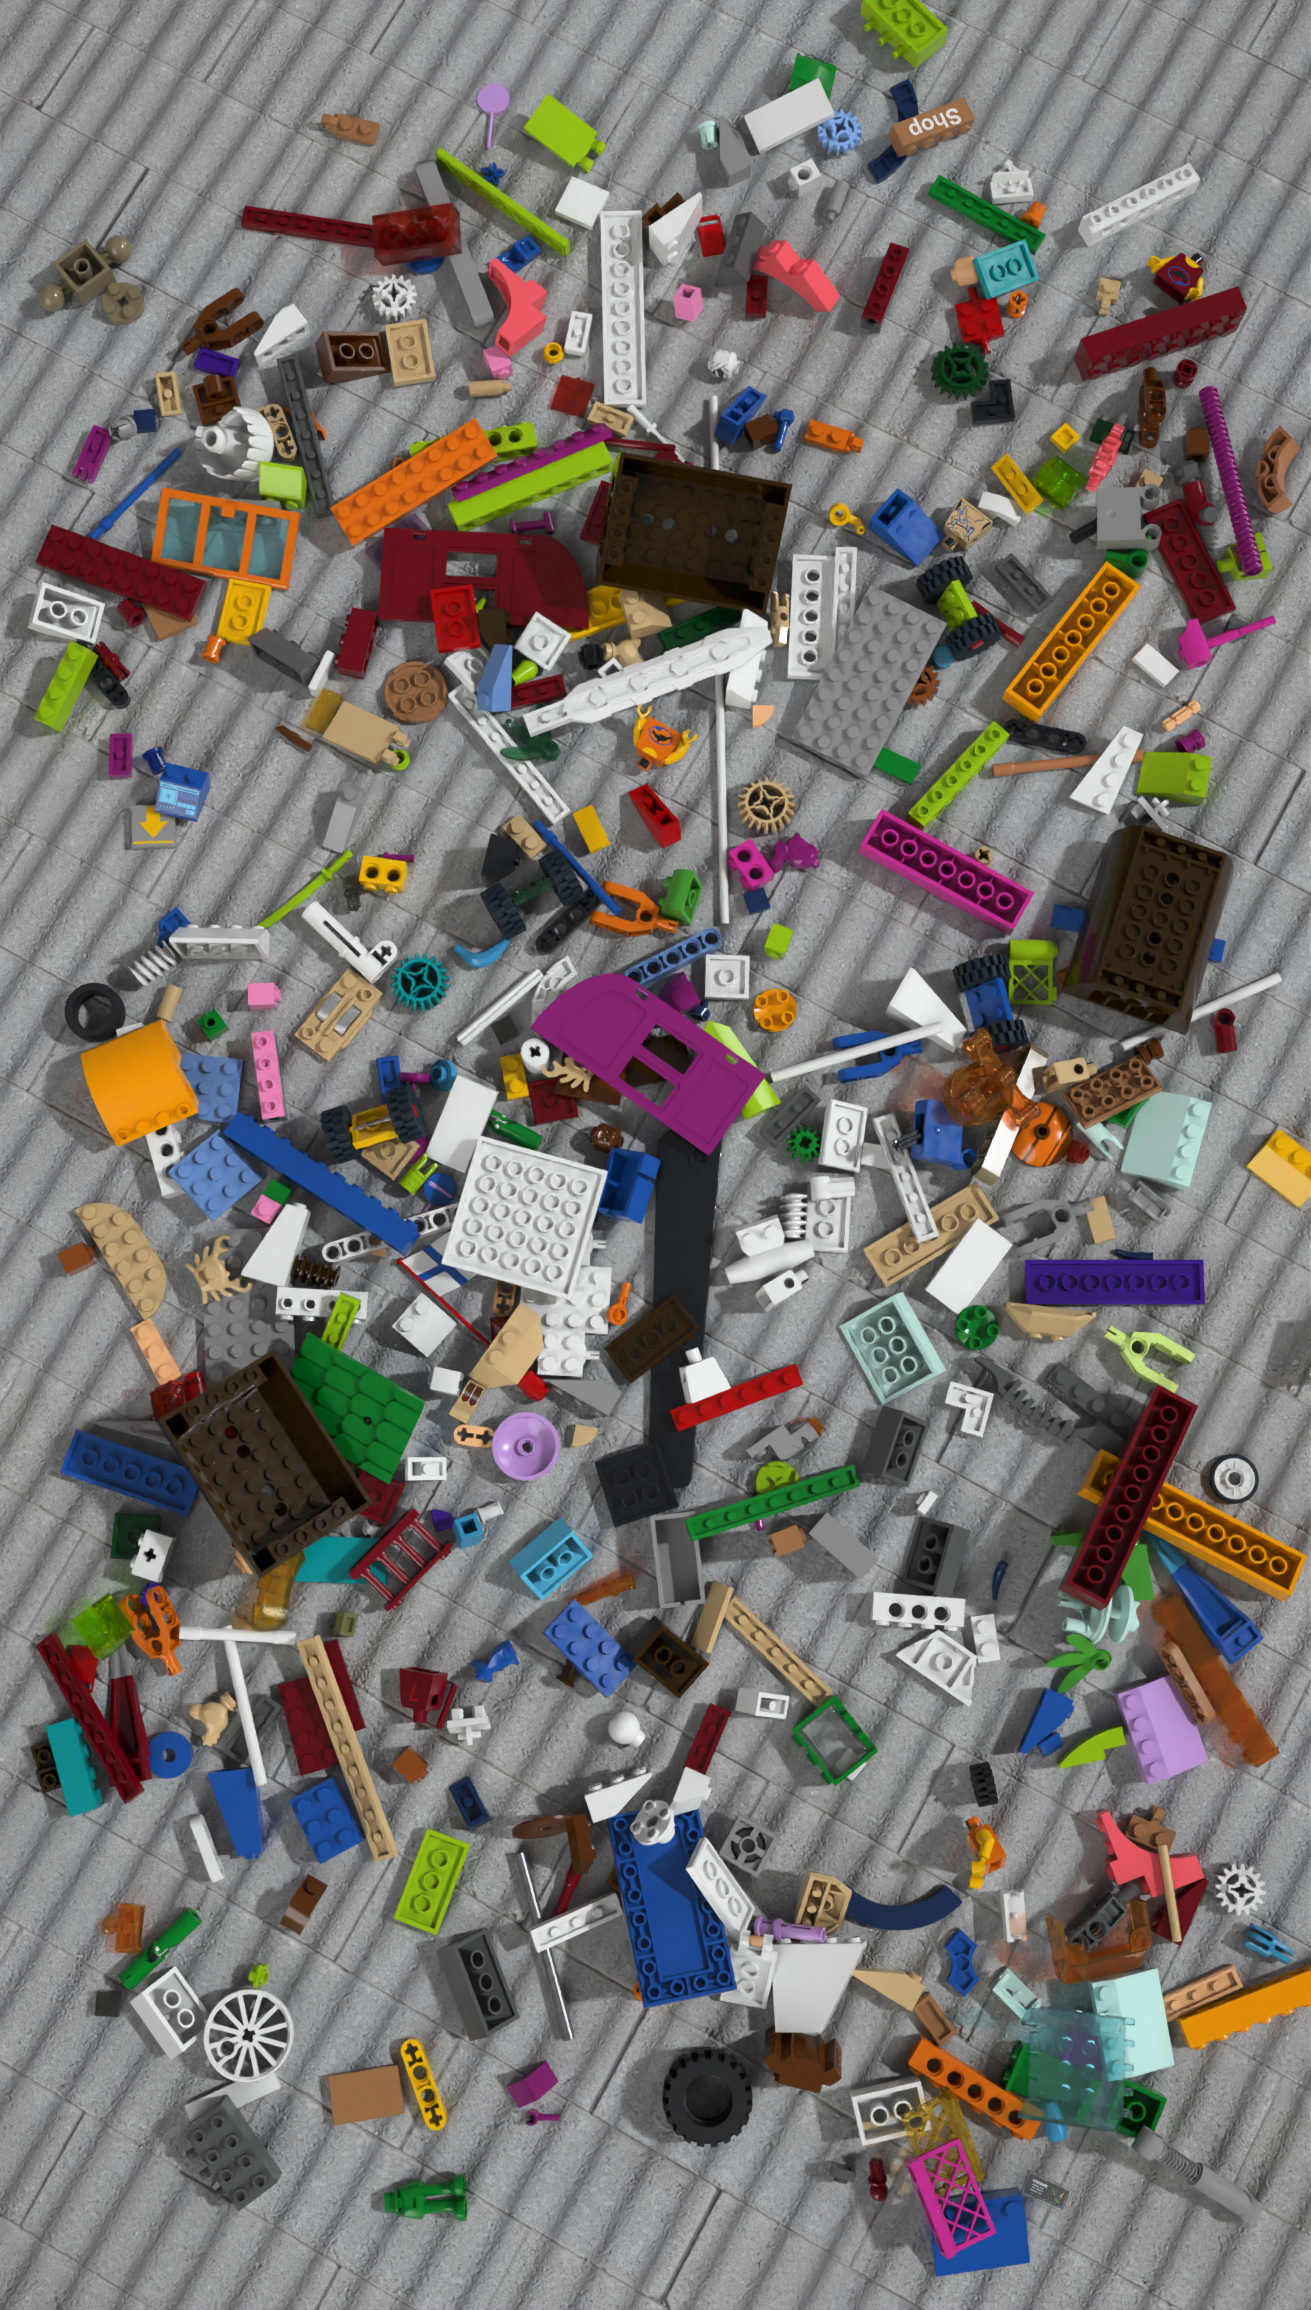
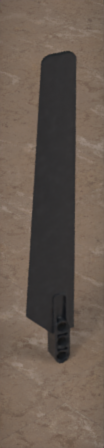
(682, 1265)

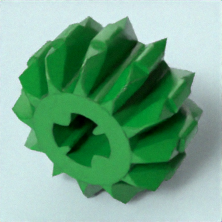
(796, 1142)

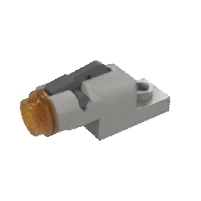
(789, 1443)

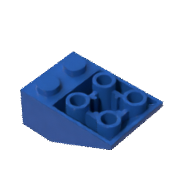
(905, 528)

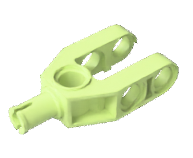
(1146, 1339)

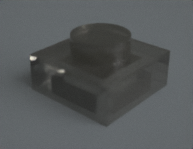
(108, 2003)

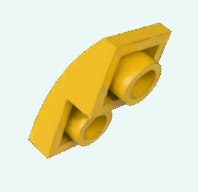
(591, 829)

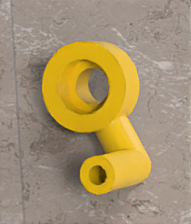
(845, 517)

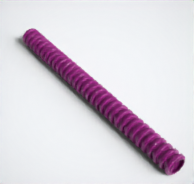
(1230, 481)

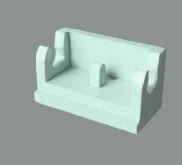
(1014, 1993)

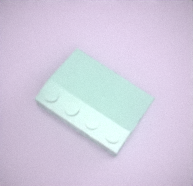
(1166, 1139)
(892, 1348)
(1137, 1997)

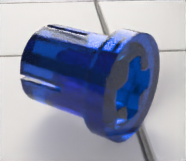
(155, 760)

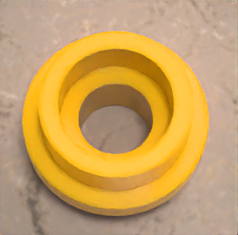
(553, 347)

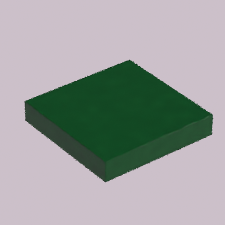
(127, 1532)

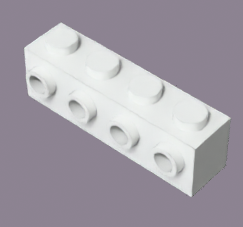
(314, 1304)

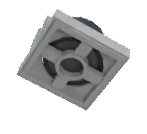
(747, 1843)

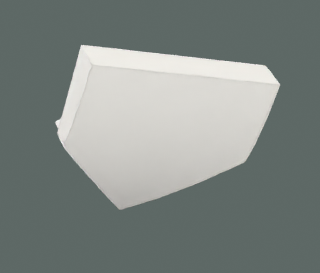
(1010, 185)

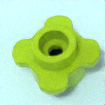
(259, 1975)

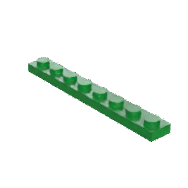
(771, 1503)

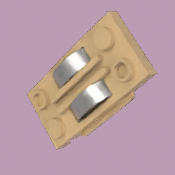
(339, 1015)

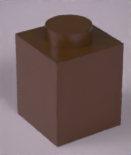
(760, 432)
(1196, 445)

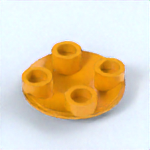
(774, 1010)

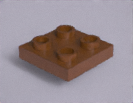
(215, 398)

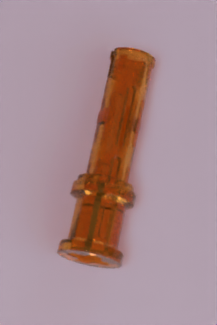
(611, 1587)

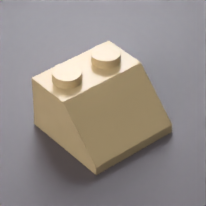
(644, 613)

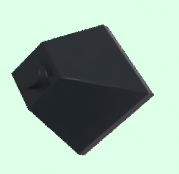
(499, 860)

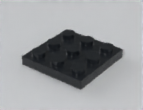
(637, 1484)

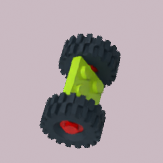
(969, 631)

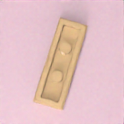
(712, 1617)

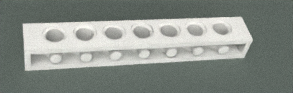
(157, 1144)

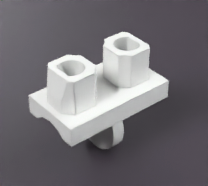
(1143, 808)
(469, 1727)

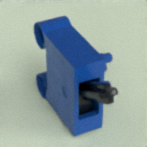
(936, 1137)

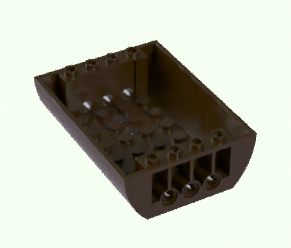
(682, 559)
(1128, 908)
(285, 1451)

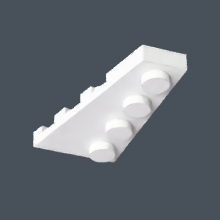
(1104, 779)

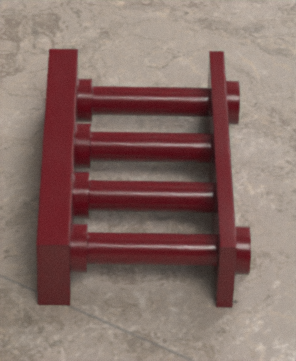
(378, 1553)

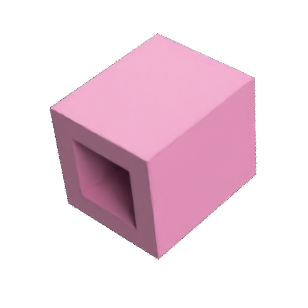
(688, 302)
(497, 363)
(263, 996)
(267, 1210)

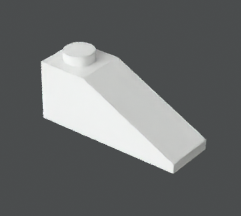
(283, 332)

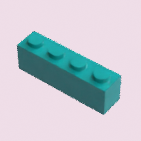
(74, 1767)

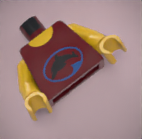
(1179, 276)

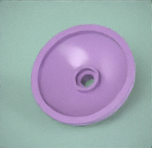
(509, 1442)

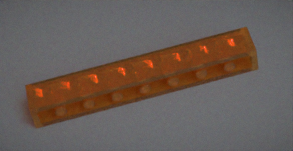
(1215, 1681)

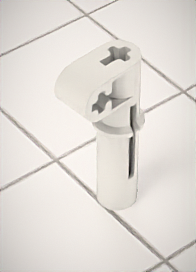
(366, 962)

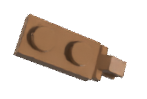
(351, 128)

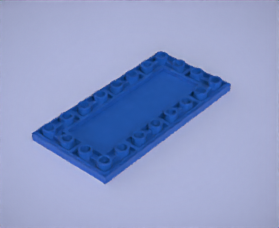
(670, 1924)

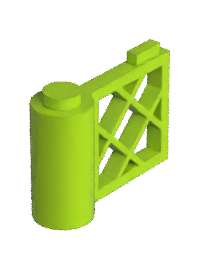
(1032, 953)

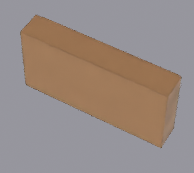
(934, 2019)

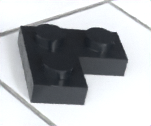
(998, 408)

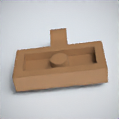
(1149, 1831)

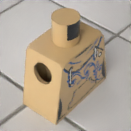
(965, 526)

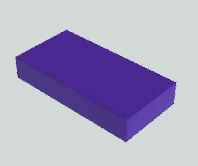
(216, 363)

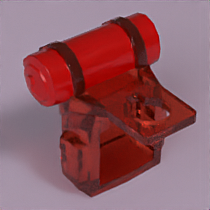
(174, 1394)

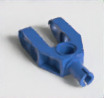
(877, 1069)

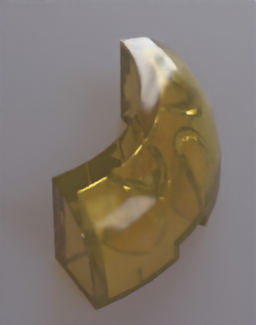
(273, 1599)

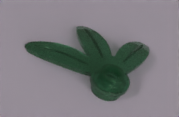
(539, 746)

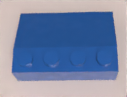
(1001, 2249)

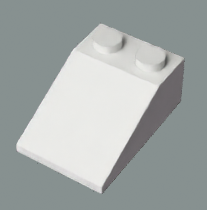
(673, 231)
(65, 614)

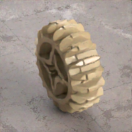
(782, 798)

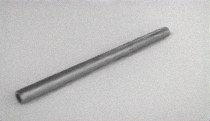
(547, 1955)

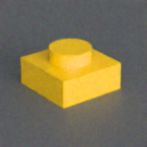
(1065, 438)

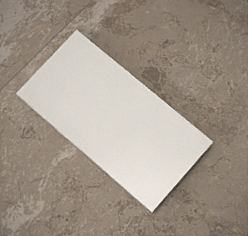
(789, 116)
(461, 1123)
(968, 1266)
(720, 1888)

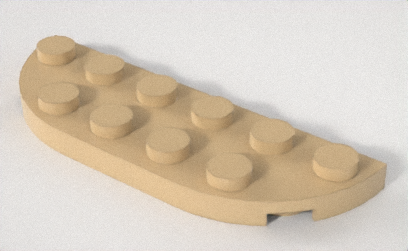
(127, 1254)

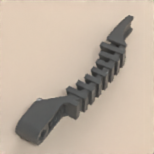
(1095, 1435)

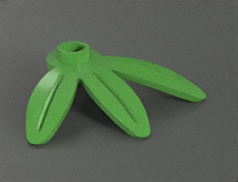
(1085, 1661)

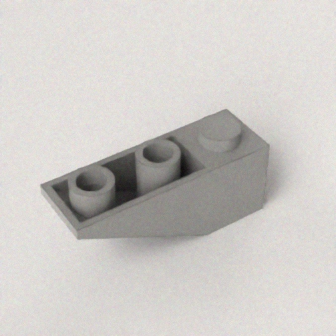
(596, 1394)

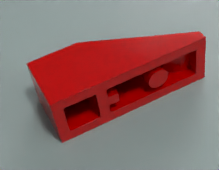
(656, 816)

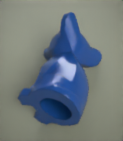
(499, 1658)

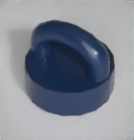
(701, 1013)

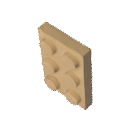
(410, 352)

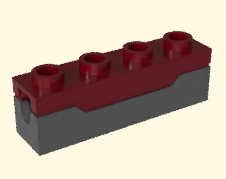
(884, 287)

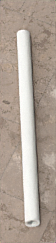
(1205, 1009)
(857, 1051)

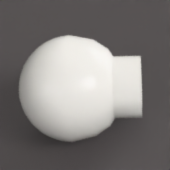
(626, 1729)

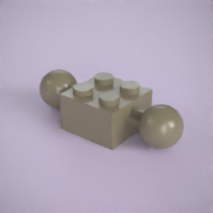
(84, 272)

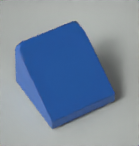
(1050, 1744)

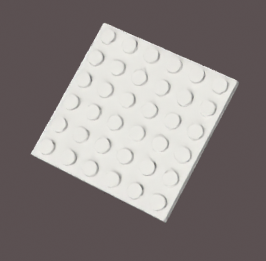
(524, 1217)

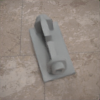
(1150, 1202)

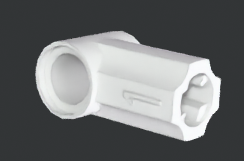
(825, 1188)

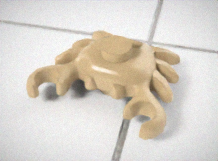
(573, 1070)
(212, 1273)

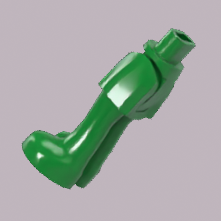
(411, 2198)

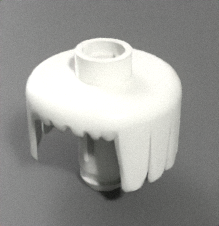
(235, 445)

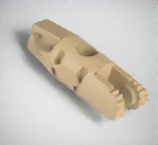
(779, 619)

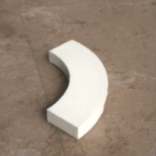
(551, 985)

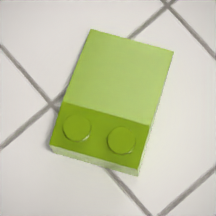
(1175, 776)

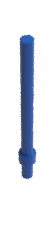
(106, 523)
(551, 839)

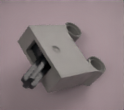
(1119, 519)

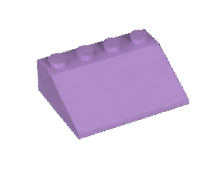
(1160, 1729)

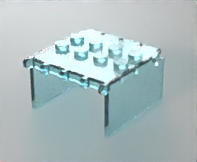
(1077, 2068)

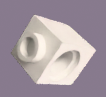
(804, 170)

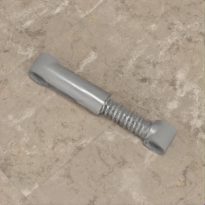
(1198, 2176)

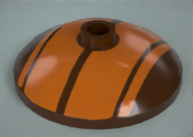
(1045, 1149)

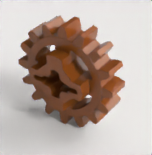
(925, 687)

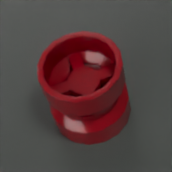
(1184, 373)

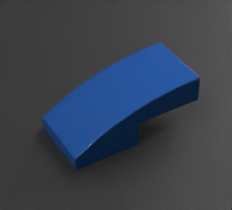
(521, 254)

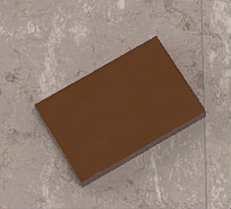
(598, 1089)

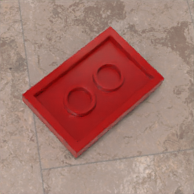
(455, 618)

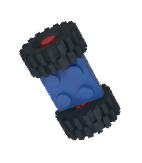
(988, 1001)

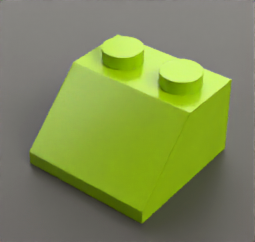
(283, 484)

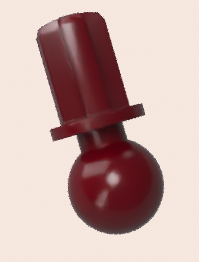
(877, 2180)

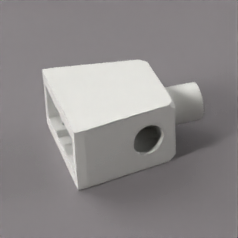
(701, 1377)

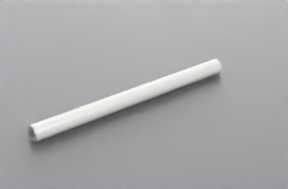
(245, 1711)

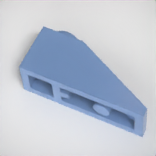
(495, 684)

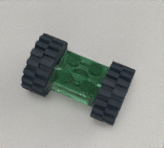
(558, 877)

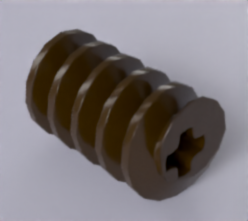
(315, 1273)

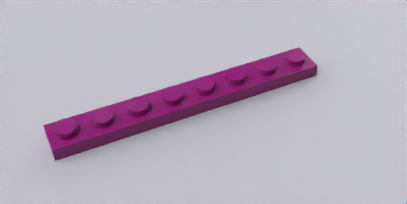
(526, 464)

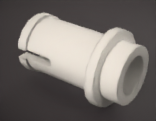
(489, 1512)

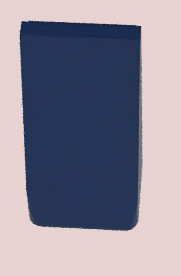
(470, 1803)

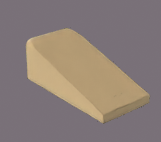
(168, 393)

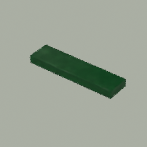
(698, 627)

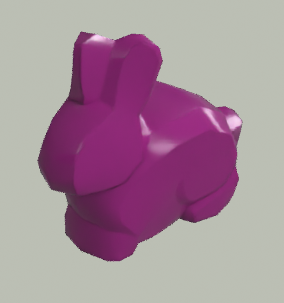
(797, 852)

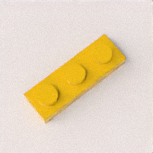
(1017, 484)

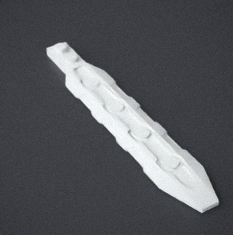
(647, 680)

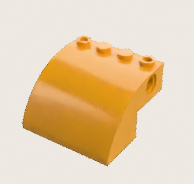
(138, 1083)

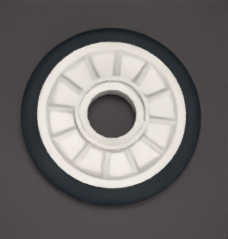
(1248, 1478)

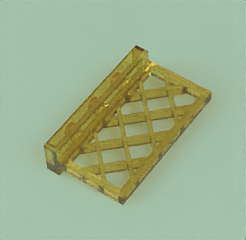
(958, 2128)

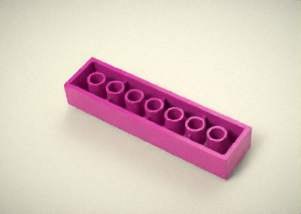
(945, 872)

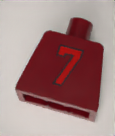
(421, 1690)

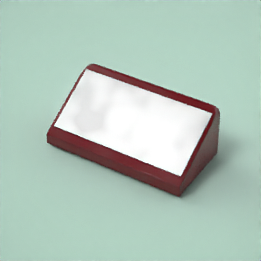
(437, 1717)

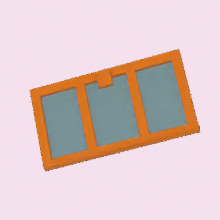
(225, 538)

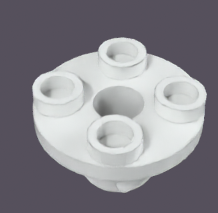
(654, 1823)

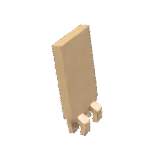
(365, 734)

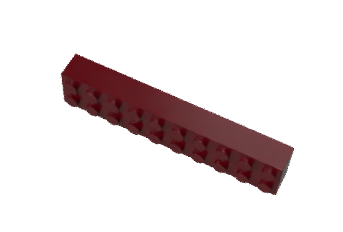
(1128, 1498)

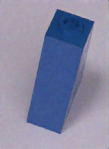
(240, 1808)

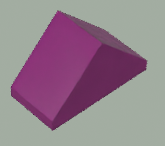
(532, 2085)

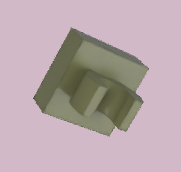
(345, 1623)

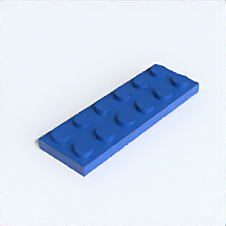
(130, 1473)

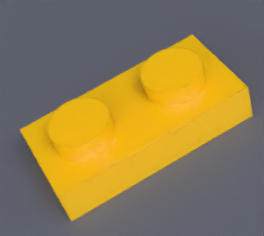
(514, 1077)

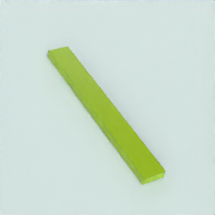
(503, 202)

